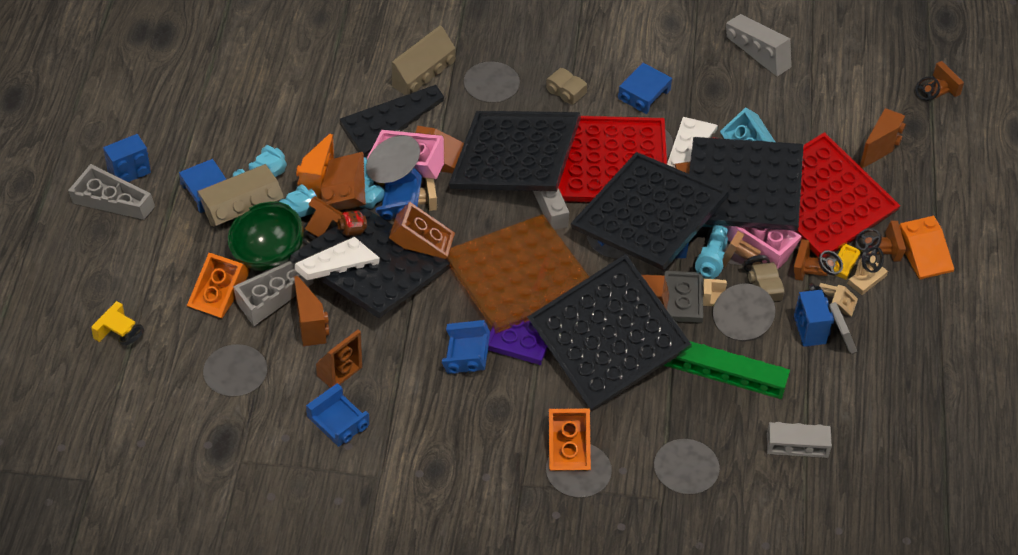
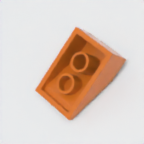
(315, 164)
(926, 247)
(215, 284)
(569, 439)

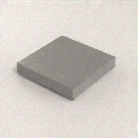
(843, 328)

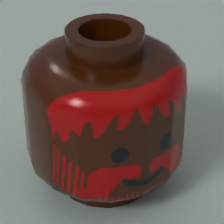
(352, 223)

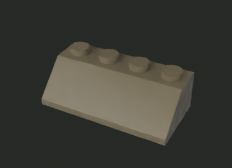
(422, 61)
(237, 194)

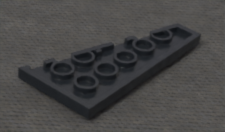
(393, 115)

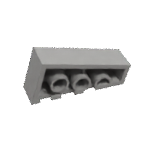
(761, 43)
(109, 193)
(267, 291)

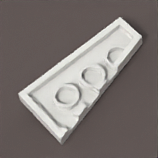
(683, 143)
(337, 258)

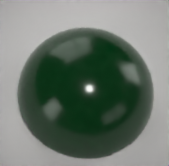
(266, 236)

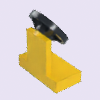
(115, 320)

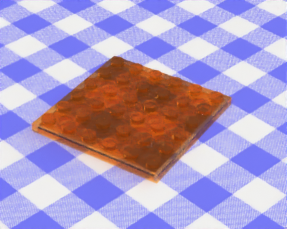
(516, 271)

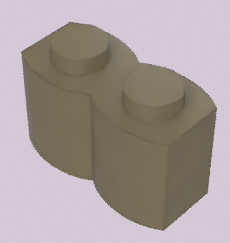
(566, 86)
(767, 278)

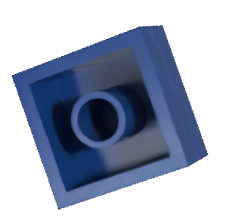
(127, 158)
(813, 317)

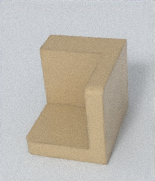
(711, 290)

